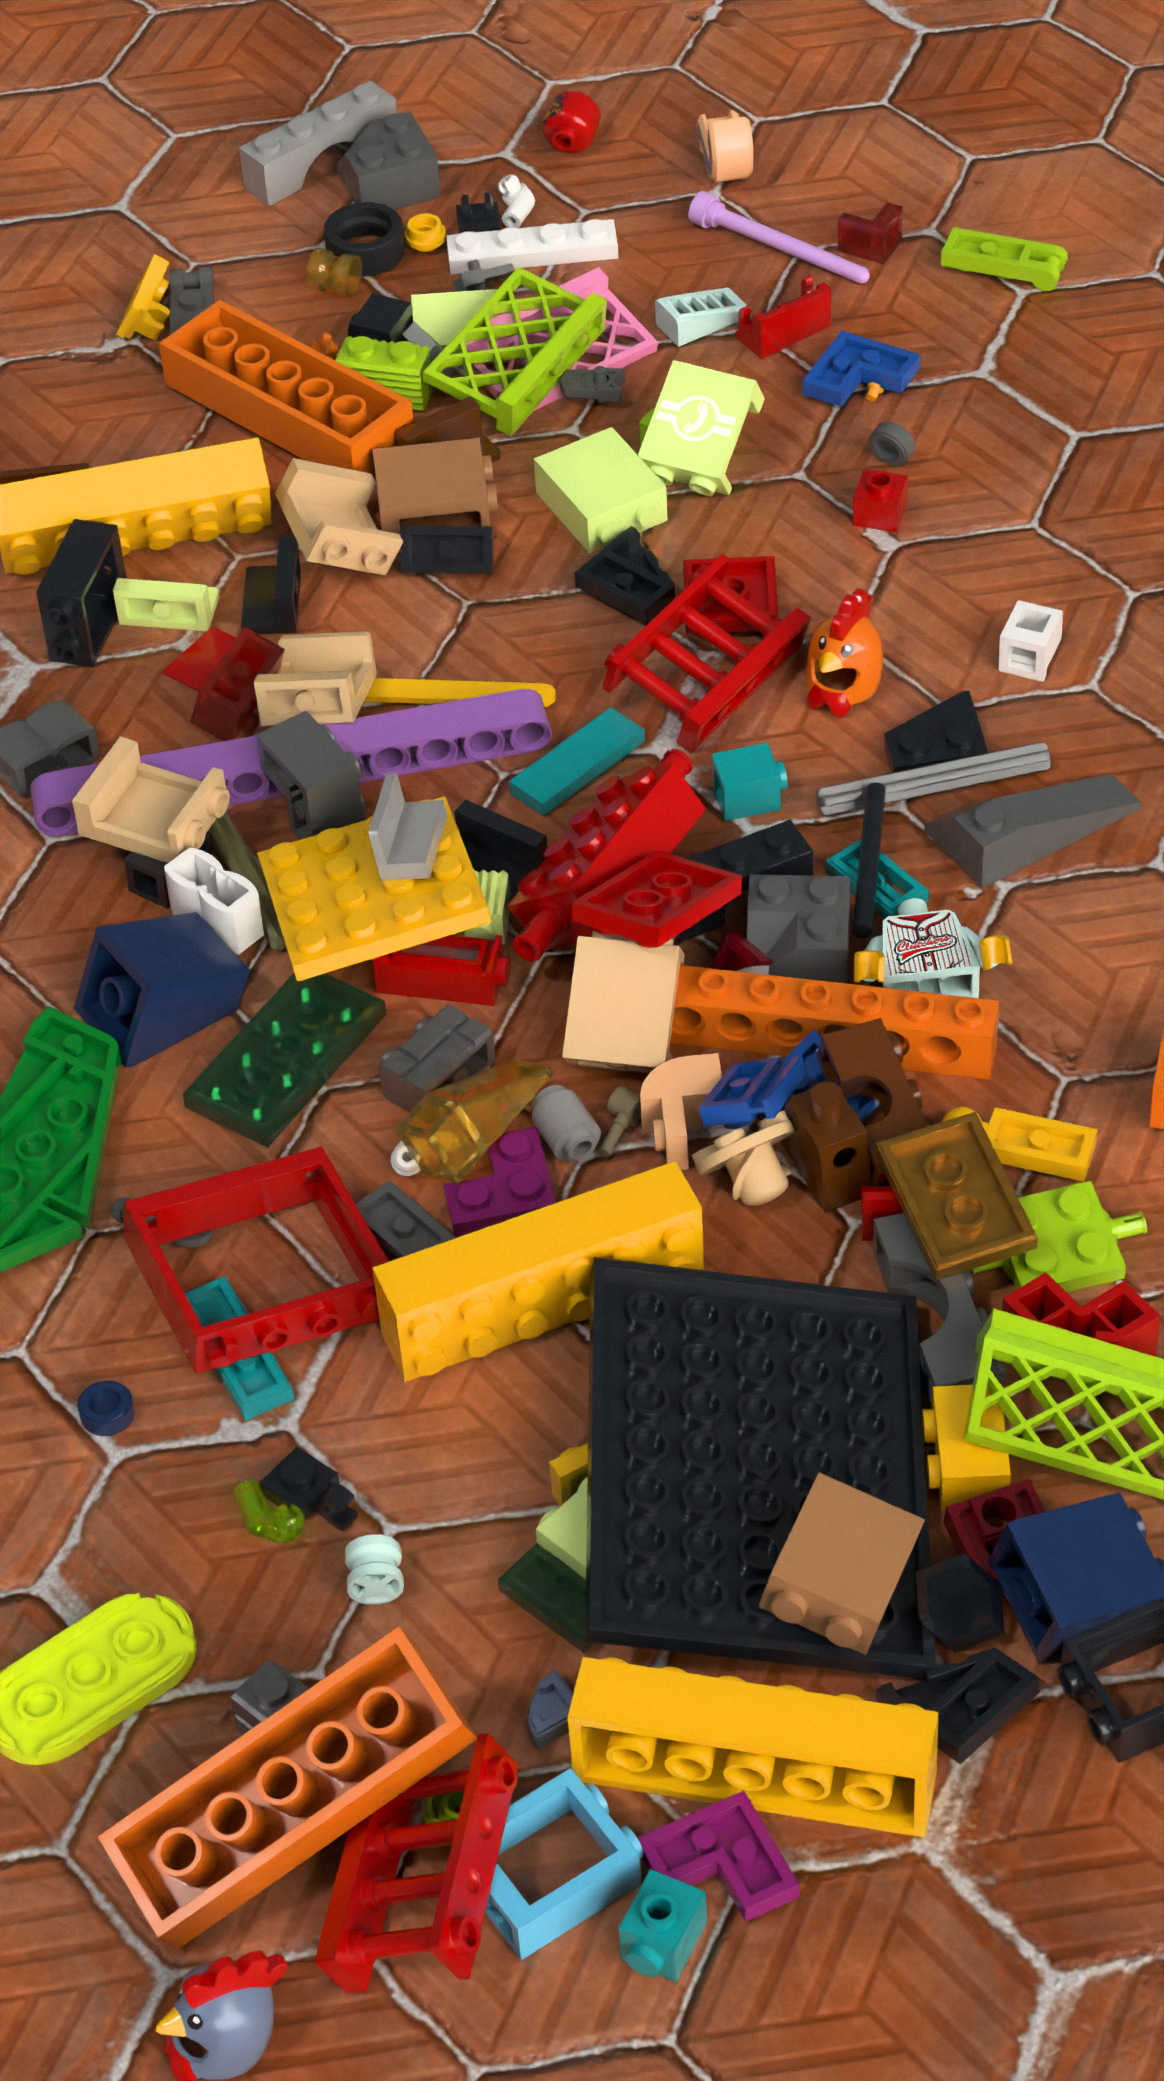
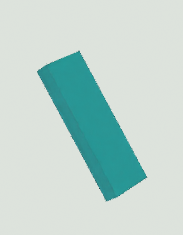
(576, 761)
(252, 1383)

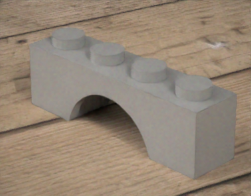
(279, 160)

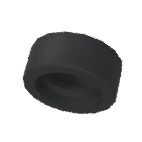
(367, 219)

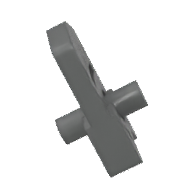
(478, 278)
(598, 384)

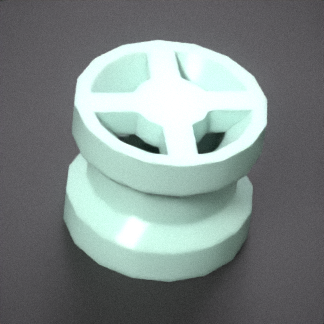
(374, 1569)

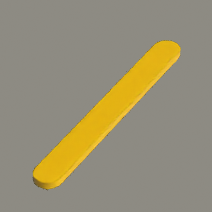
(440, 691)

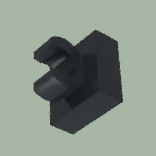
(478, 216)

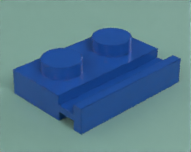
(751, 1089)

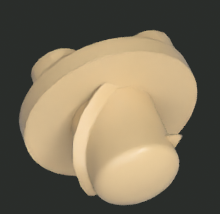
(750, 1160)

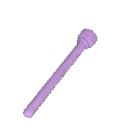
(708, 211)

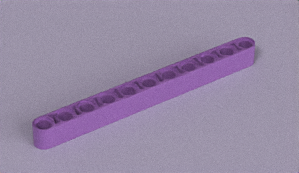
(382, 744)

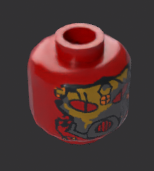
(571, 121)

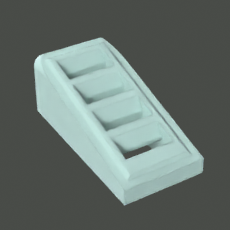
(693, 314)

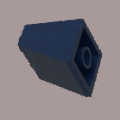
(158, 983)
(1075, 1570)

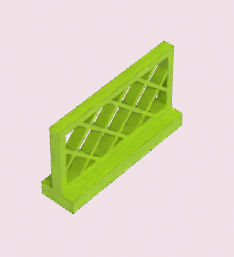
(528, 386)
(1082, 1364)

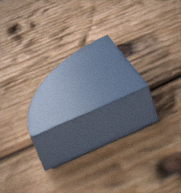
(549, 1710)

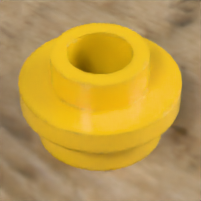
(424, 232)

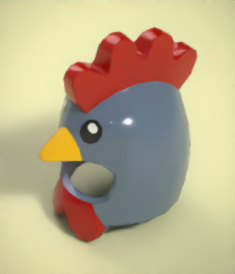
(225, 2010)

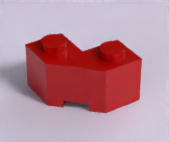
(1113, 1317)

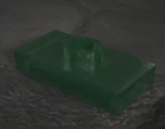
(549, 1593)

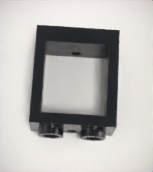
(78, 593)
(1101, 1648)

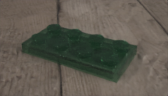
(284, 1056)

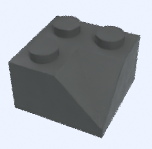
(391, 164)
(801, 924)

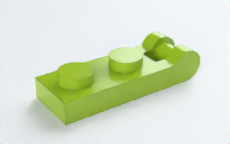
(1004, 257)

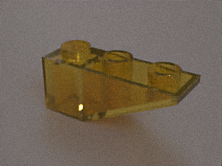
(464, 1118)

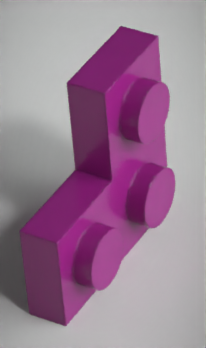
(516, 1187)
(726, 1842)

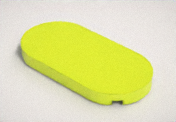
(93, 1677)

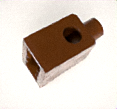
(826, 1130)

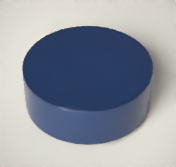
(106, 1408)

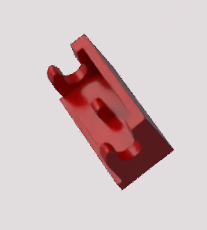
(787, 322)

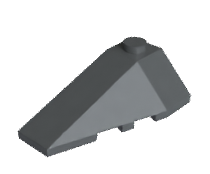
(1018, 829)

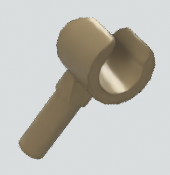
(627, 1109)

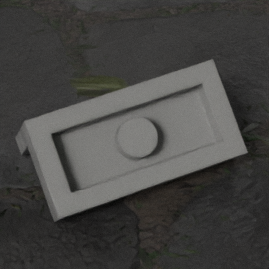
(405, 833)

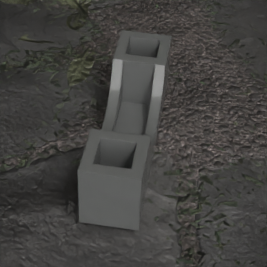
(948, 1354)

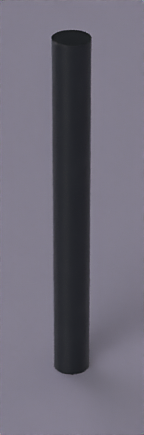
(869, 860)

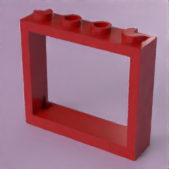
(241, 1197)

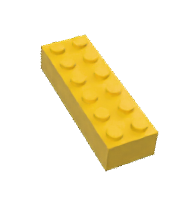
(149, 499)
(530, 1270)
(779, 1744)

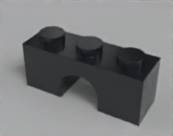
(766, 852)

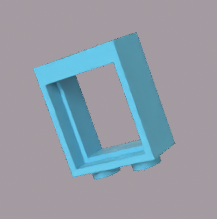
(534, 1926)

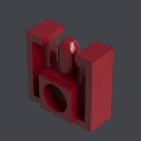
(973, 1534)

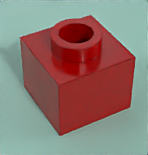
(880, 500)

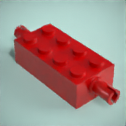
(611, 834)

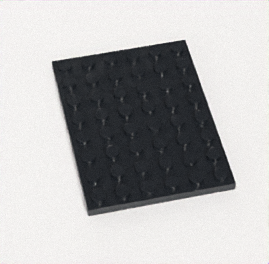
(705, 1441)

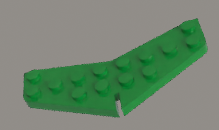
(54, 1135)

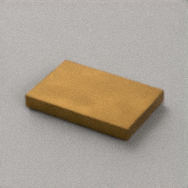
(956, 1196)

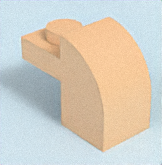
(672, 1101)

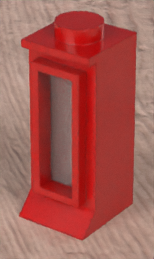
(446, 970)

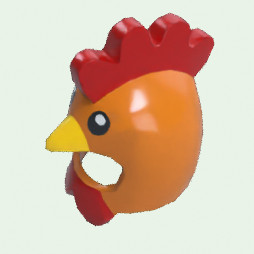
(850, 643)

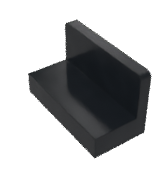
(448, 549)
(274, 592)
(499, 843)

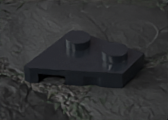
(627, 578)
(936, 735)
(970, 1697)

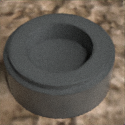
(892, 443)

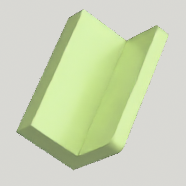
(447, 313)
(165, 604)

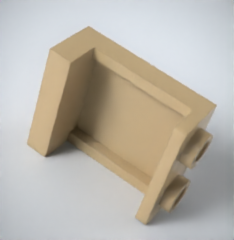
(332, 519)
(318, 675)
(147, 806)
(621, 1004)

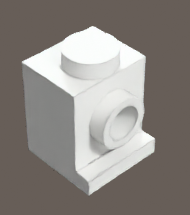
(1030, 640)

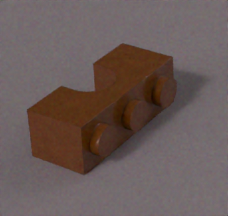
(868, 1065)

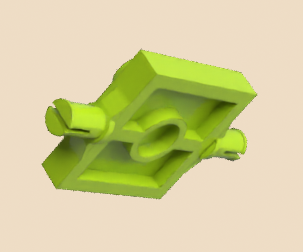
(1074, 1240)

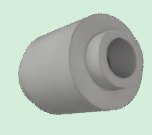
(565, 1123)

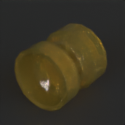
(334, 272)

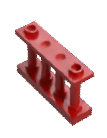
(724, 690)
(370, 1860)

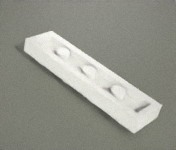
(534, 245)

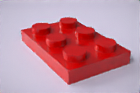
(656, 899)

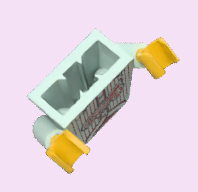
(929, 953)

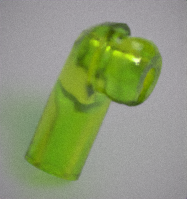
(265, 1522)

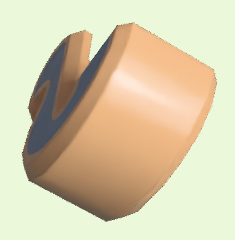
(726, 146)

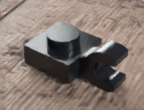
(311, 1487)

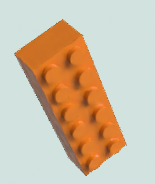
(282, 389)
(287, 1788)

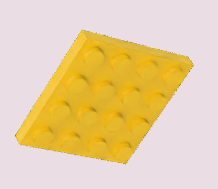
(343, 914)

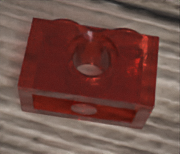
(229, 692)

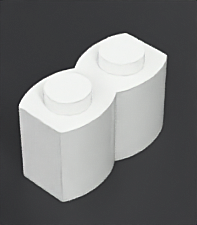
(220, 897)

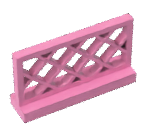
(615, 355)

